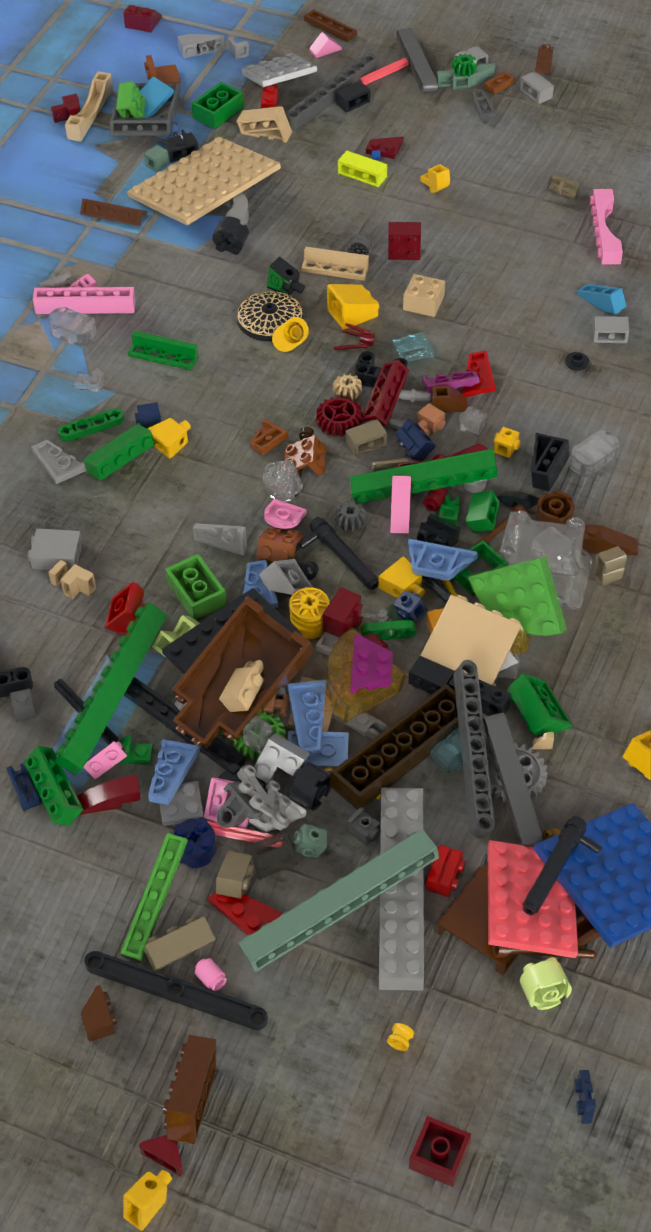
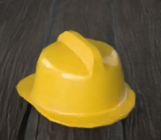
(290, 334)

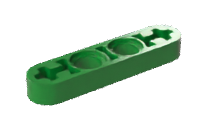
(92, 427)

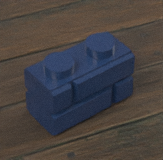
(415, 440)

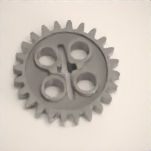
(534, 766)

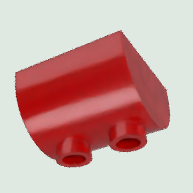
(124, 607)

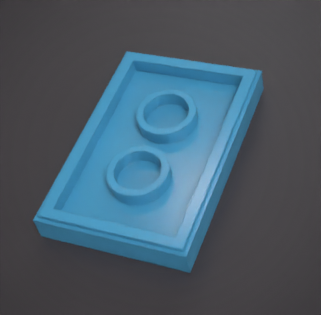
(156, 95)

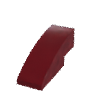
(110, 795)

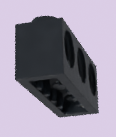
(492, 698)

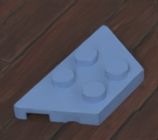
(438, 560)

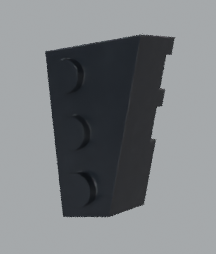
(548, 460)

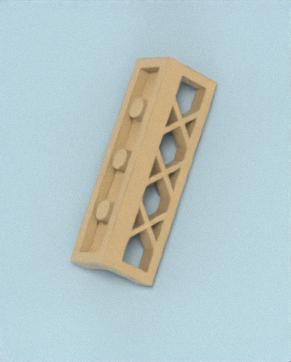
(336, 260)

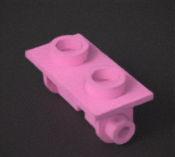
(105, 759)

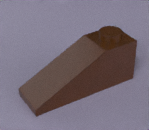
(544, 59)
(600, 538)

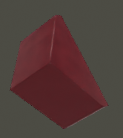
(163, 1152)

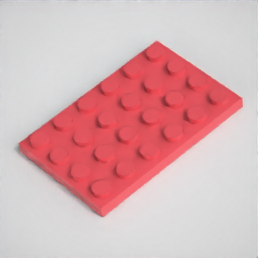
(510, 878)

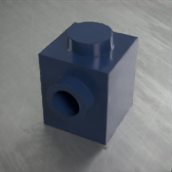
(148, 415)

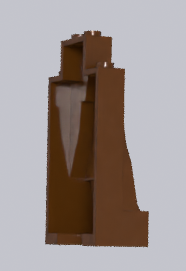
(243, 638)

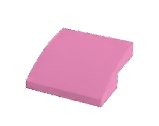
(217, 797)

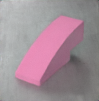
(400, 504)

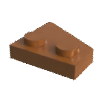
(268, 437)

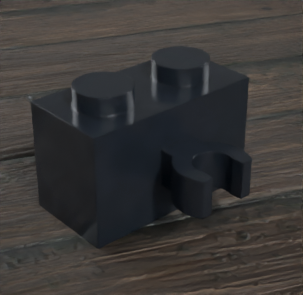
(180, 146)

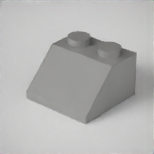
(284, 577)

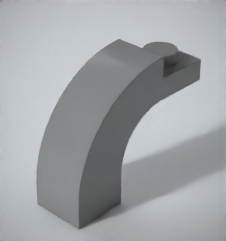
(239, 208)

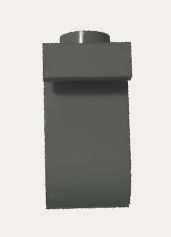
(238, 806)

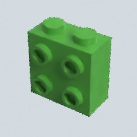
(130, 101)

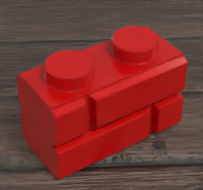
(444, 871)

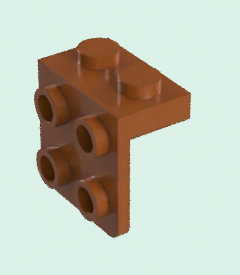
(167, 74)
(307, 453)
(277, 544)

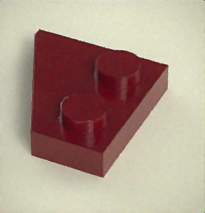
(388, 146)

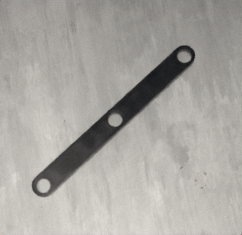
(190, 994)

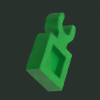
(450, 510)

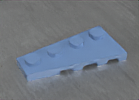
(172, 767)

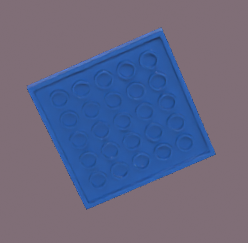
(616, 883)

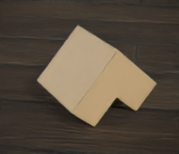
(77, 581)

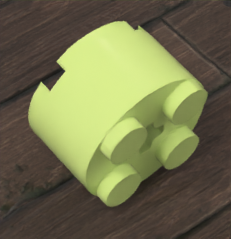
(545, 983)

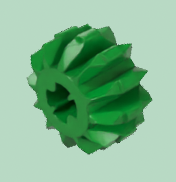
(464, 65)

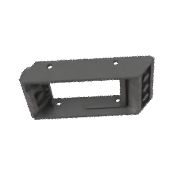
(146, 126)

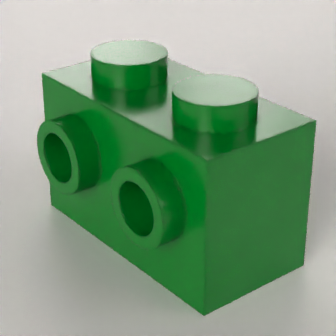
(482, 511)

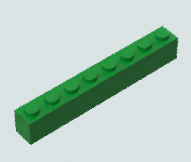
(426, 475)

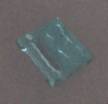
(411, 344)

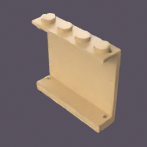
(472, 634)

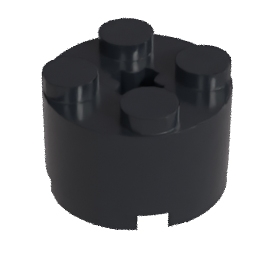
(230, 235)
(310, 786)

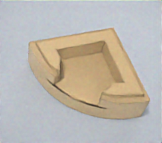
(544, 742)

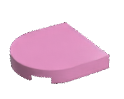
(283, 515)

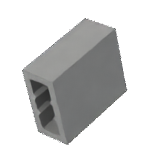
(52, 545)

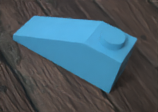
(604, 297)

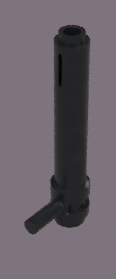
(327, 534)
(568, 840)

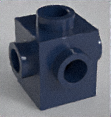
(410, 606)

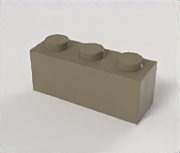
(178, 942)

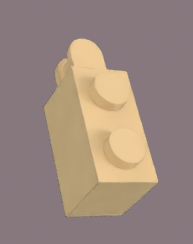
(243, 687)

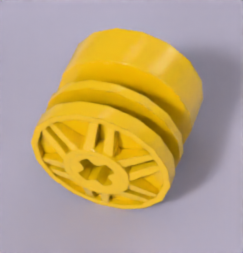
(307, 610)

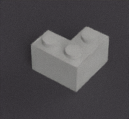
(279, 754)

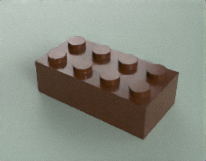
(190, 1089)

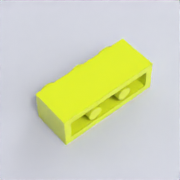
(362, 168)

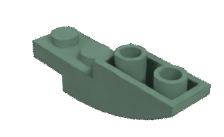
(482, 74)

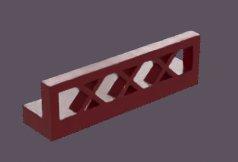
(385, 396)

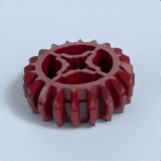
(338, 415)

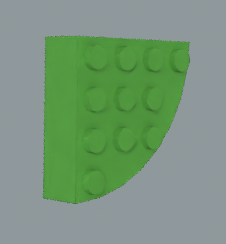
(523, 593)

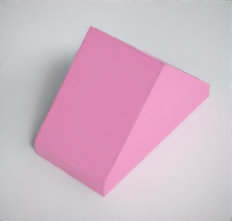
(324, 45)

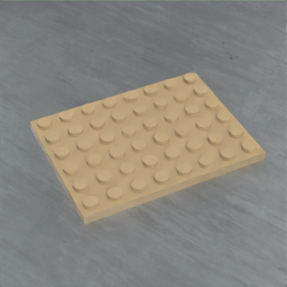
(203, 180)

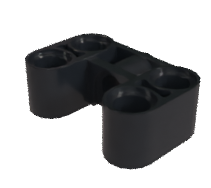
(367, 371)

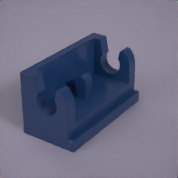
(24, 787)

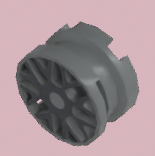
(359, 244)

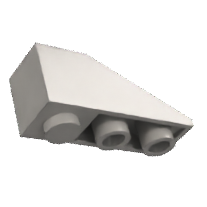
(198, 44)

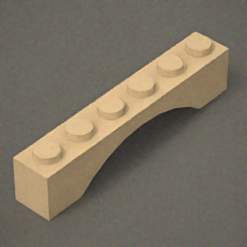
(99, 92)

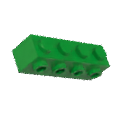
(118, 452)
(53, 786)

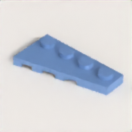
(307, 713)

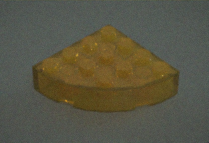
(339, 678)

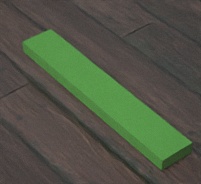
(154, 896)

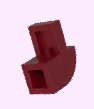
(70, 106)

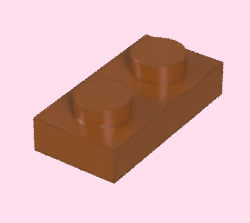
(499, 82)

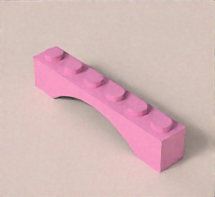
(609, 246)

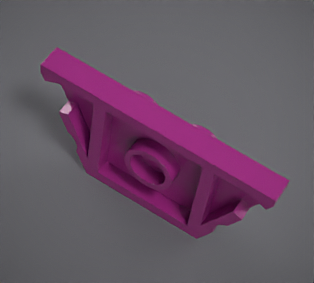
(370, 665)

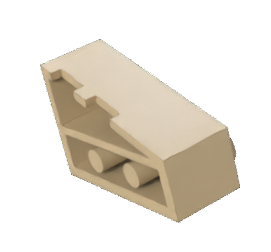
(265, 122)

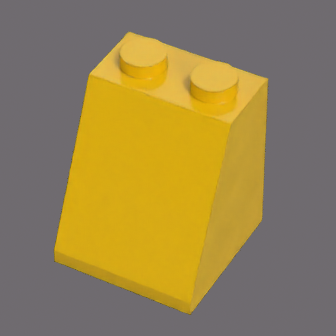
(350, 304)

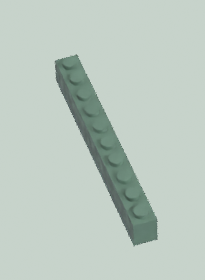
(338, 900)

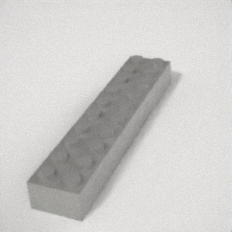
(403, 904)

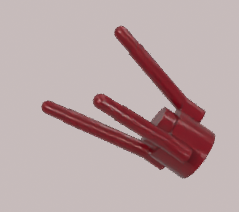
(366, 338)

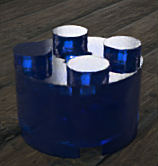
(200, 844)

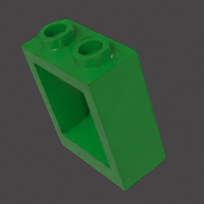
(489, 555)

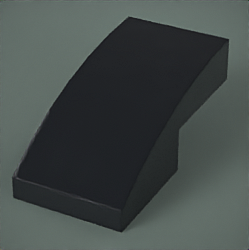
(512, 498)

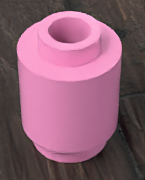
(210, 974)

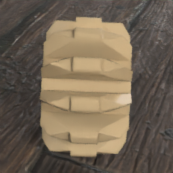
(347, 386)

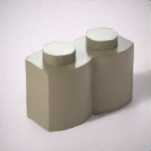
(610, 566)

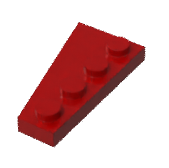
(244, 912)

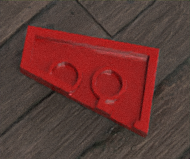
(480, 364)

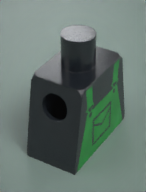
(284, 277)

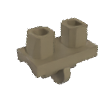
(564, 186)

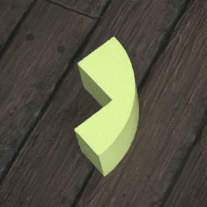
(166, 637)

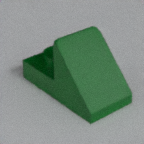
(136, 752)

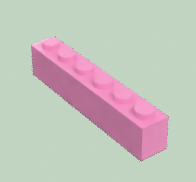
(85, 299)

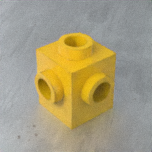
(506, 438)

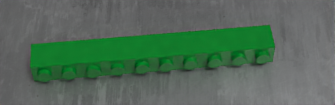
(110, 689)

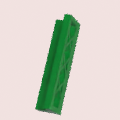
(165, 347)

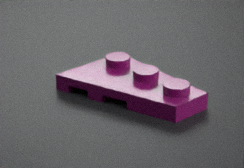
(456, 380)

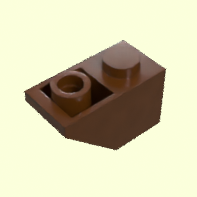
(448, 399)
(96, 1016)

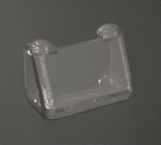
(532, 539)

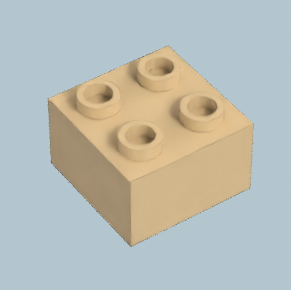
(424, 295)

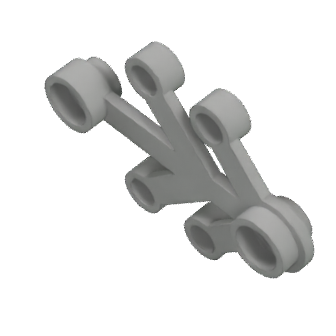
(279, 818)

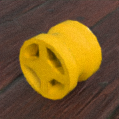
(400, 1037)

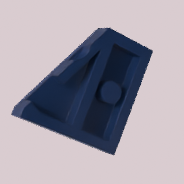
(585, 1105)

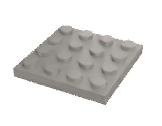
(278, 69)

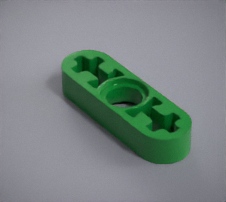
(400, 629)

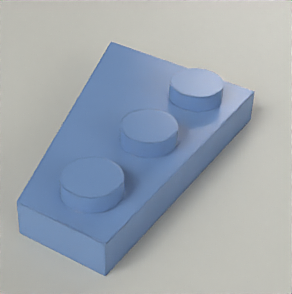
(254, 581)

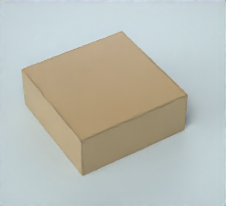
(58, 572)

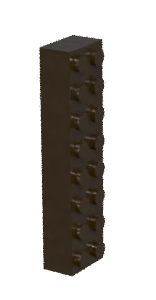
(396, 749)

